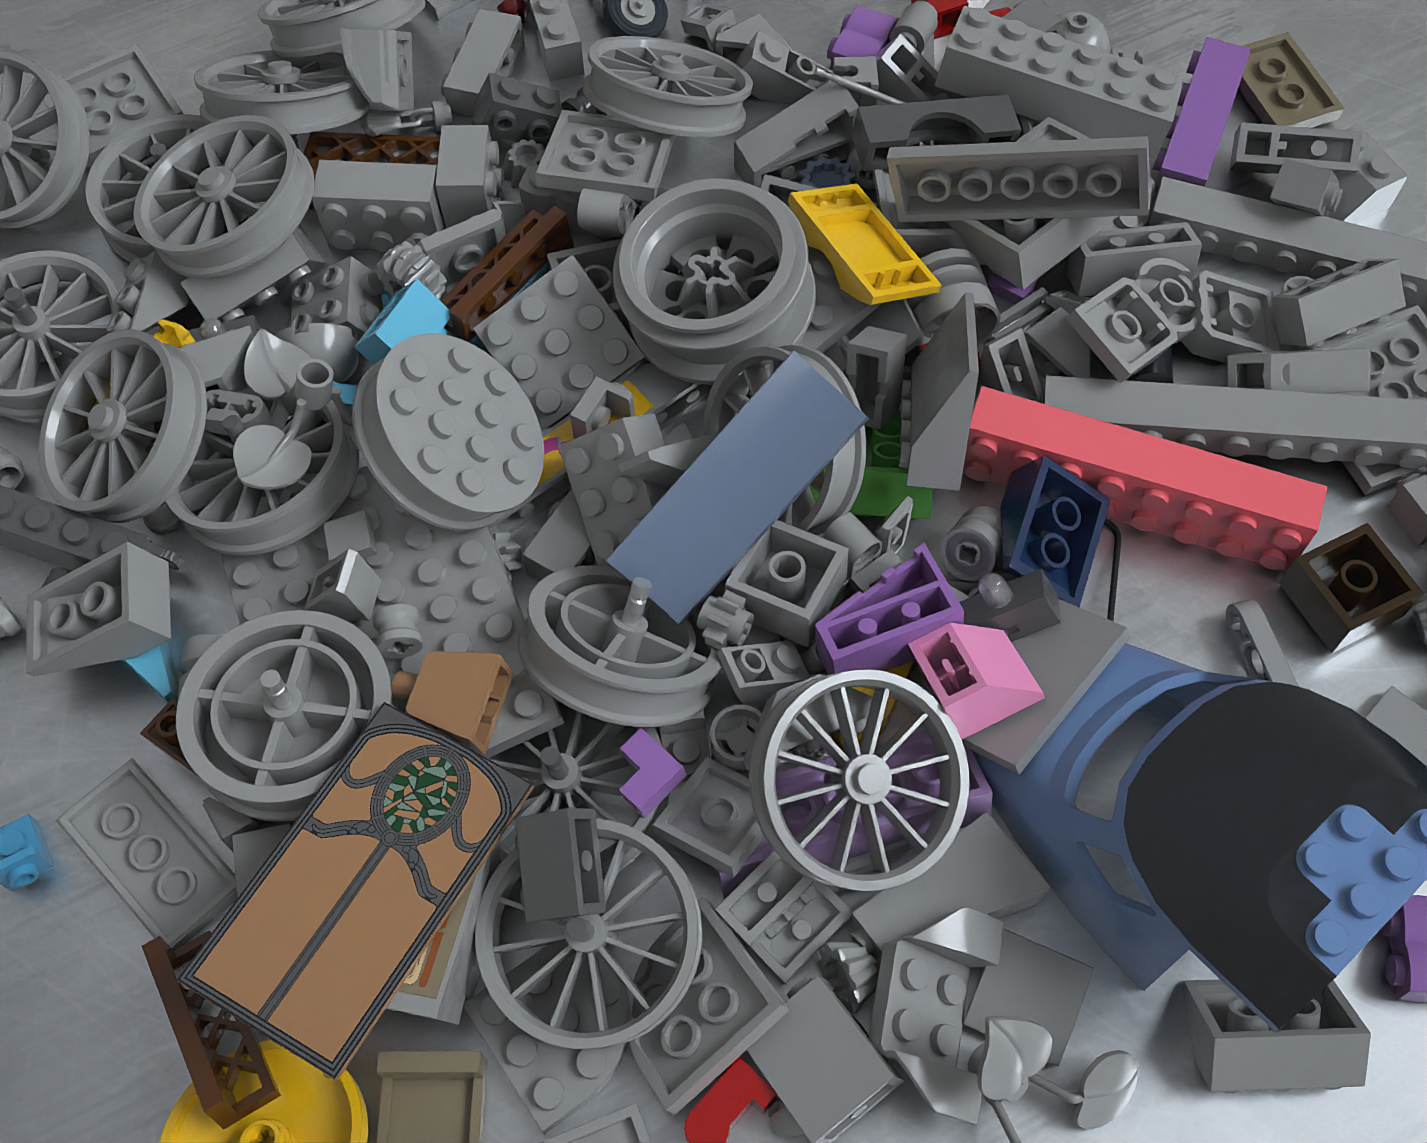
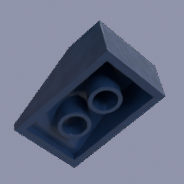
(1052, 525)

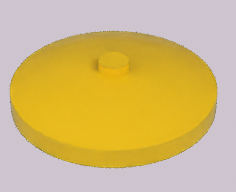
(306, 1112)

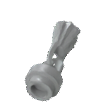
(380, 121)

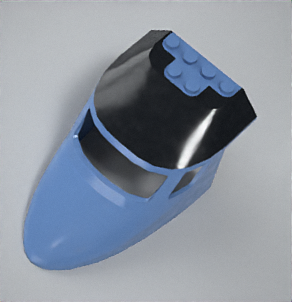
(1251, 822)

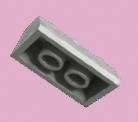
(1239, 1052)

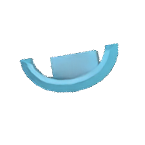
(406, 314)

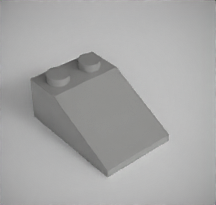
(99, 612)

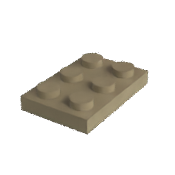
(1286, 86)

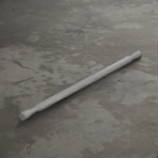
(856, 87)

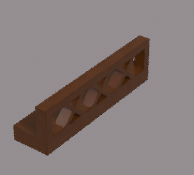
(505, 270)
(199, 1046)

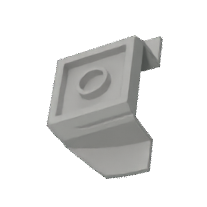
(381, 66)
(467, 243)
(923, 1006)

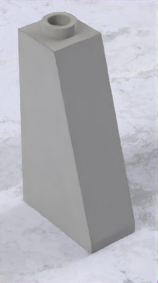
(976, 872)

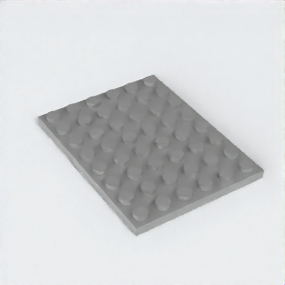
(444, 573)

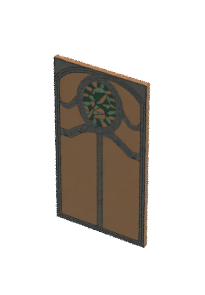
(357, 889)

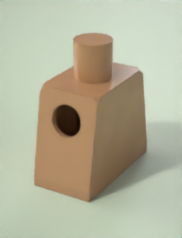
(457, 694)

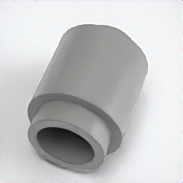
(917, 24)

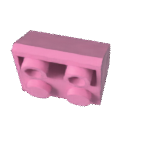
(975, 675)

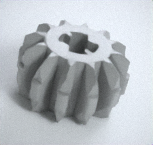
(407, 263)

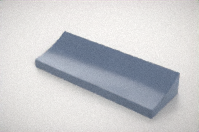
(738, 487)

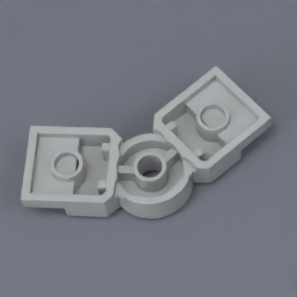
(1161, 306)

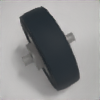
(635, 17)

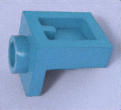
(22, 853)

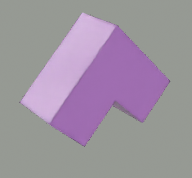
(656, 773)

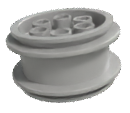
(689, 233)

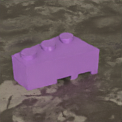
(877, 625)

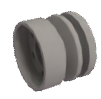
(959, 274)

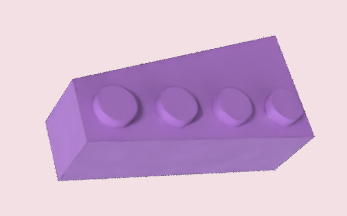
(1203, 112)

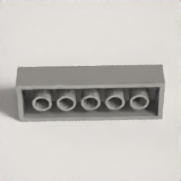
(1059, 79)

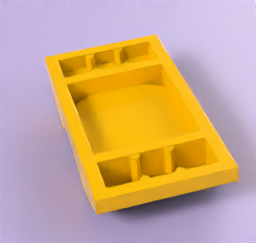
(861, 245)

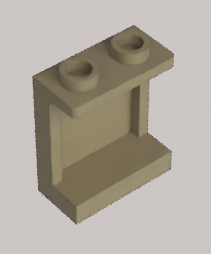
(431, 1096)

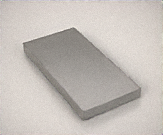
(1065, 665)
(150, 855)

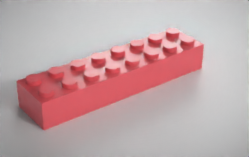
(1151, 479)

